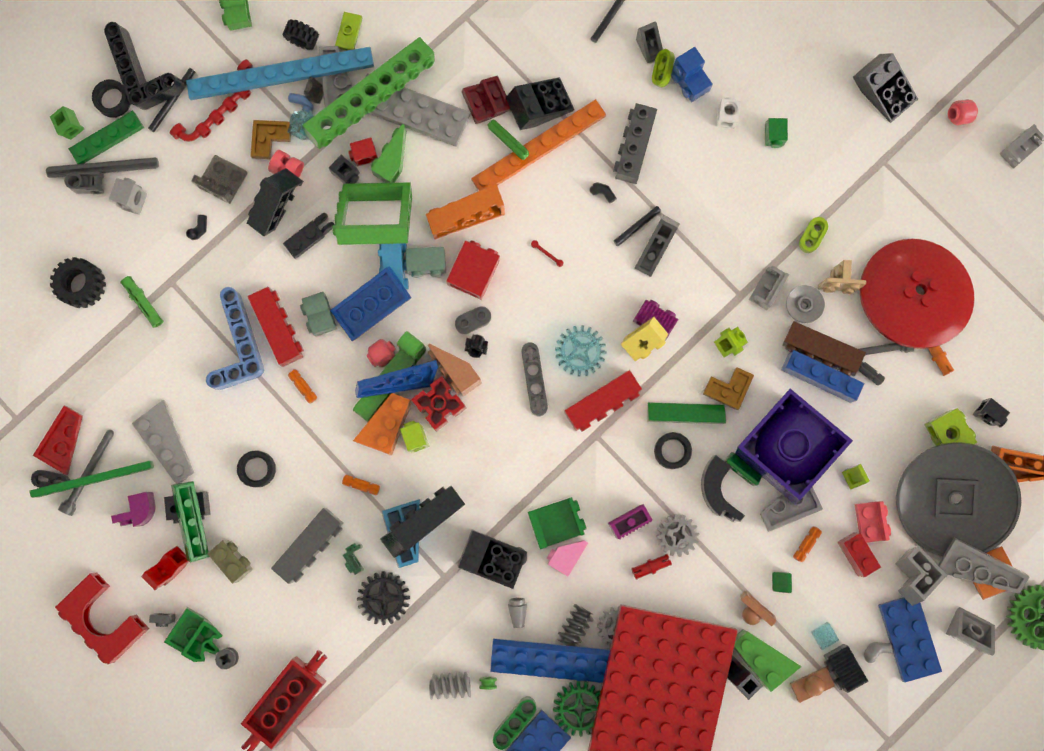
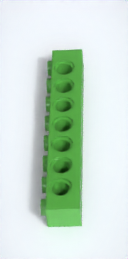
(417, 50)

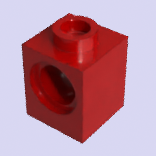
(363, 152)

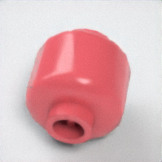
(962, 112)
(381, 353)

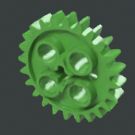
(1028, 600)

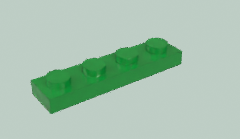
(106, 138)

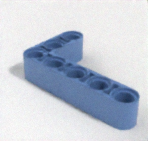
(240, 343)

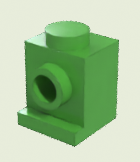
(66, 123)

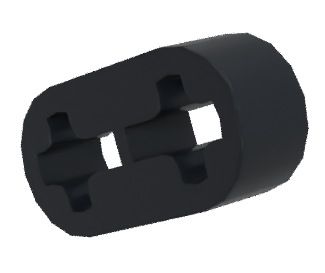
(47, 474)

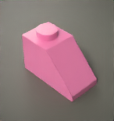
(566, 556)

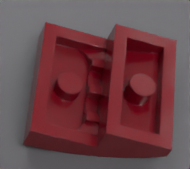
(486, 99)

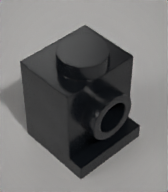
(341, 166)
(992, 413)

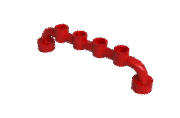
(216, 116)

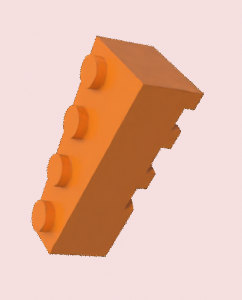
(466, 212)

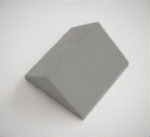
(973, 631)

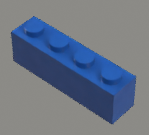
(822, 376)

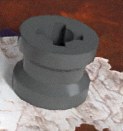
(231, 658)

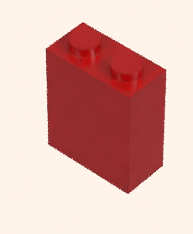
(473, 269)

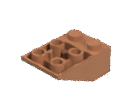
(460, 372)

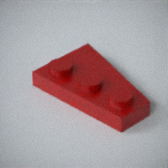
(60, 440)

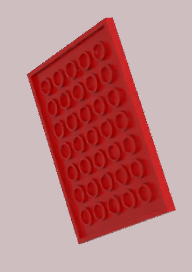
(662, 683)

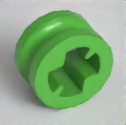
(488, 683)

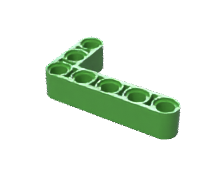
(409, 354)

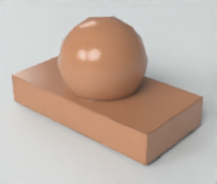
(755, 611)
(812, 684)

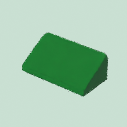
(743, 469)

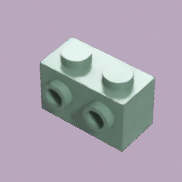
(425, 261)

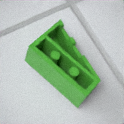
(765, 662)

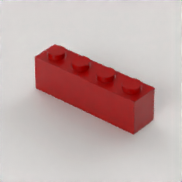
(275, 326)
(603, 400)

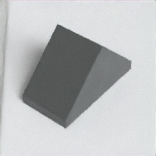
(649, 41)

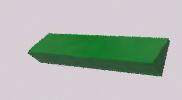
(686, 413)
(190, 521)

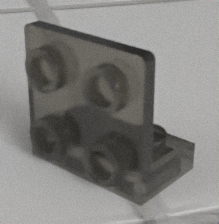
(221, 179)

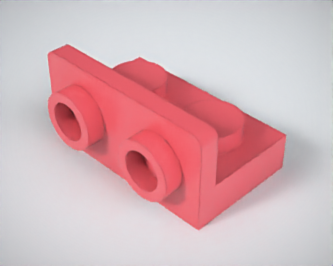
(872, 521)

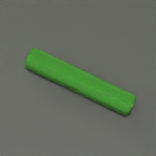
(508, 139)

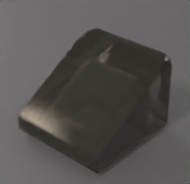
(314, 91)

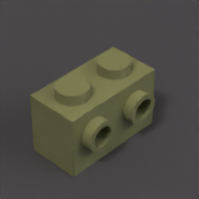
(230, 561)

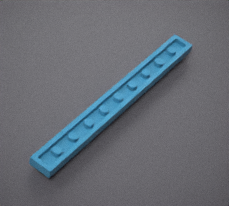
(280, 73)

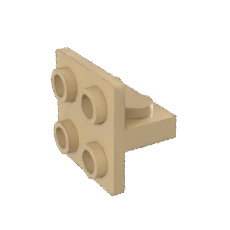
(841, 280)

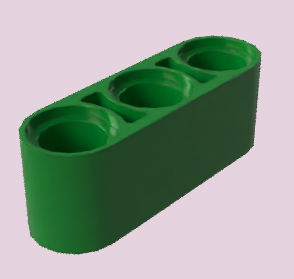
(512, 732)

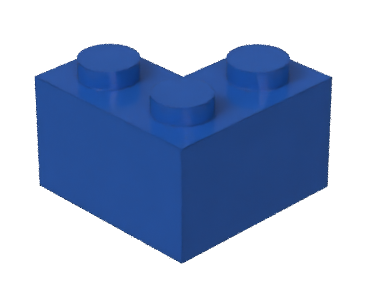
(690, 75)

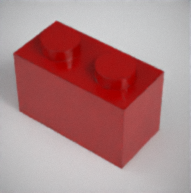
(859, 554)

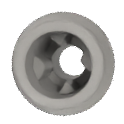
(517, 610)

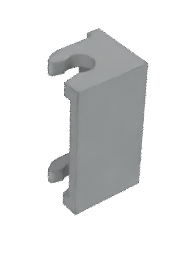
(1022, 146)
(768, 287)

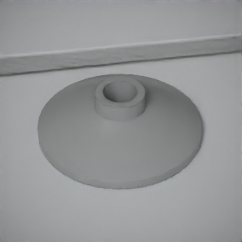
(813, 300)

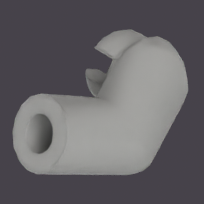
(875, 649)

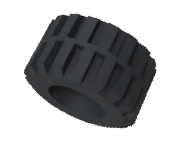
(67, 272)

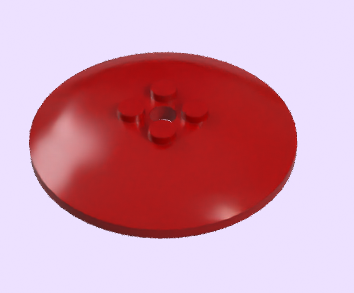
(903, 313)

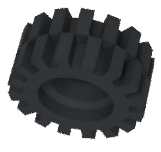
(300, 34)

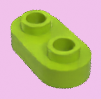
(663, 68)
(812, 235)

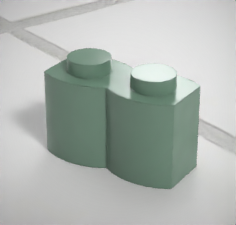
(318, 314)

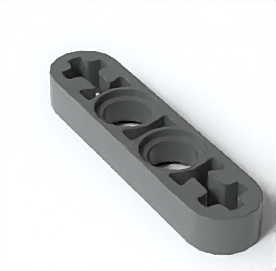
(532, 379)

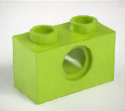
(414, 436)

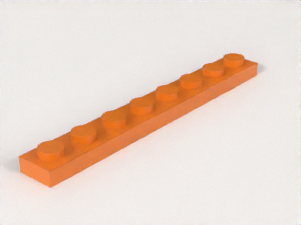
(540, 146)

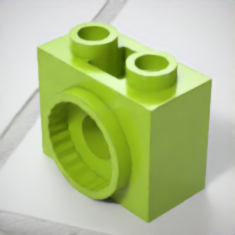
(955, 422)

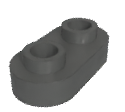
(473, 320)

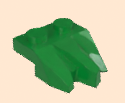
(193, 636)

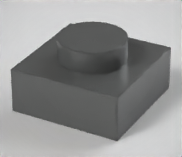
(161, 619)

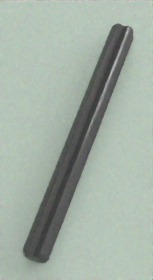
(104, 167)

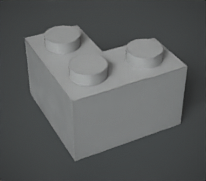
(922, 573)

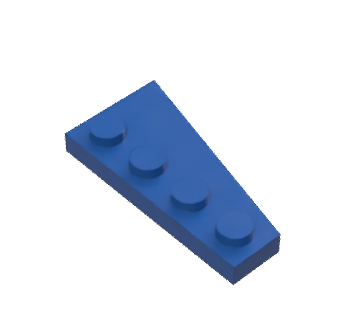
(402, 380)

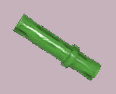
(139, 298)

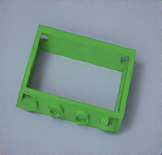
(373, 233)

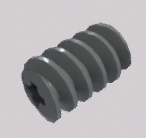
(575, 626)

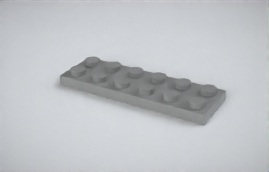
(423, 115)

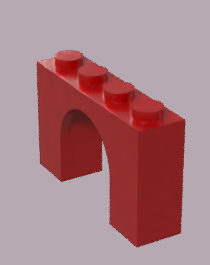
(76, 610)

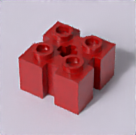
(427, 402)

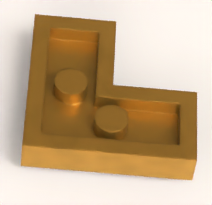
(264, 133)
(731, 393)

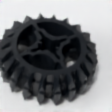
(366, 598)

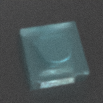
(824, 635)

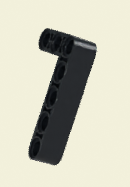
(134, 72)

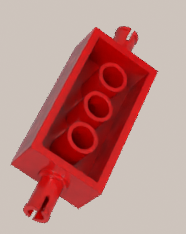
(284, 702)

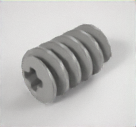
(450, 685)

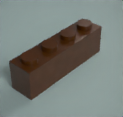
(824, 349)

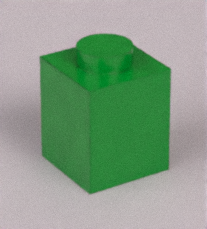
(776, 132)

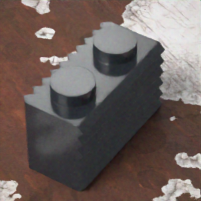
(845, 668)

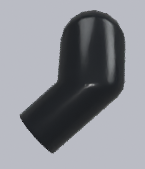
(603, 189)
(199, 230)

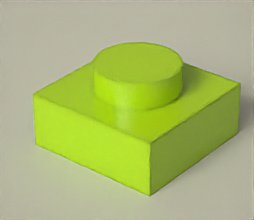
(855, 476)

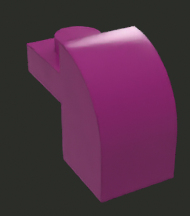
(141, 510)

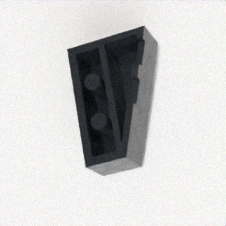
(271, 200)

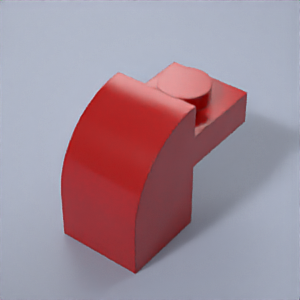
(166, 569)

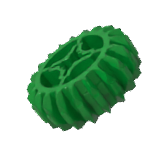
(580, 726)

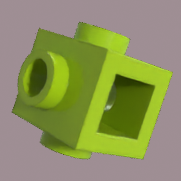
(731, 341)

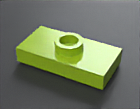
(348, 31)

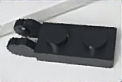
(308, 236)

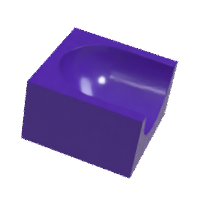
(793, 446)

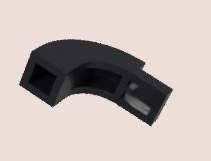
(711, 489)
(743, 679)

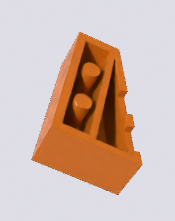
(385, 425)
(1023, 464)

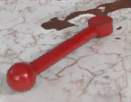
(535, 244)

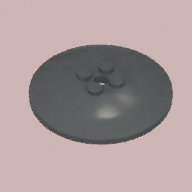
(987, 506)

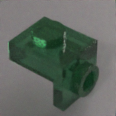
(352, 563)

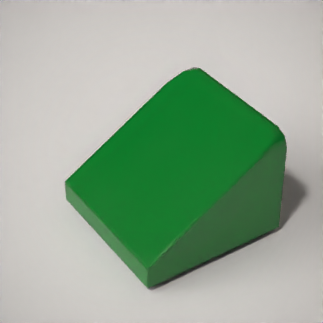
(782, 582)

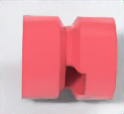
(282, 160)

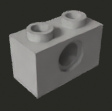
(128, 195)

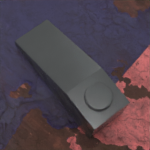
(657, 245)

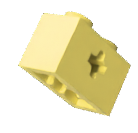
(644, 339)

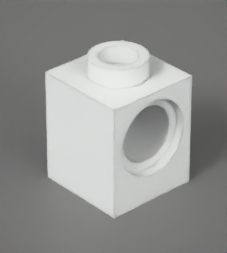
(724, 119)

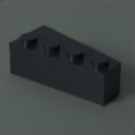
(422, 521)

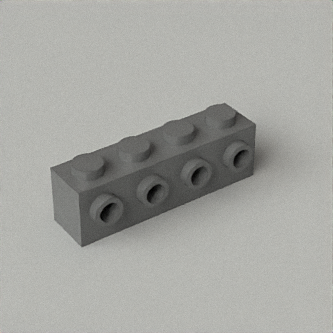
(636, 143)
(307, 546)

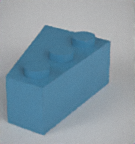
(393, 256)
(396, 514)

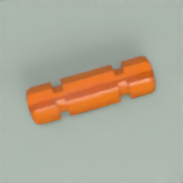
(302, 386)
(361, 485)
(807, 544)

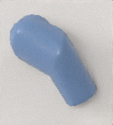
(302, 100)

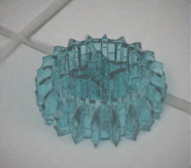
(585, 358)

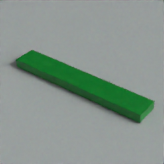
(83, 481)

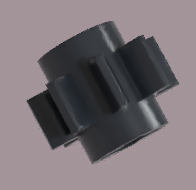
(476, 346)

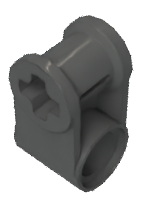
(88, 182)

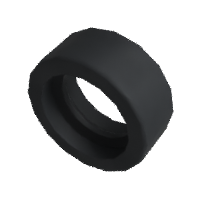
(98, 92)
(687, 450)
(256, 483)

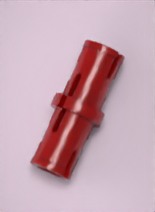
(651, 566)

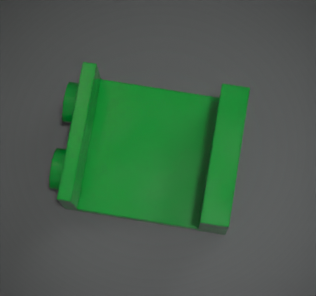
(557, 522)

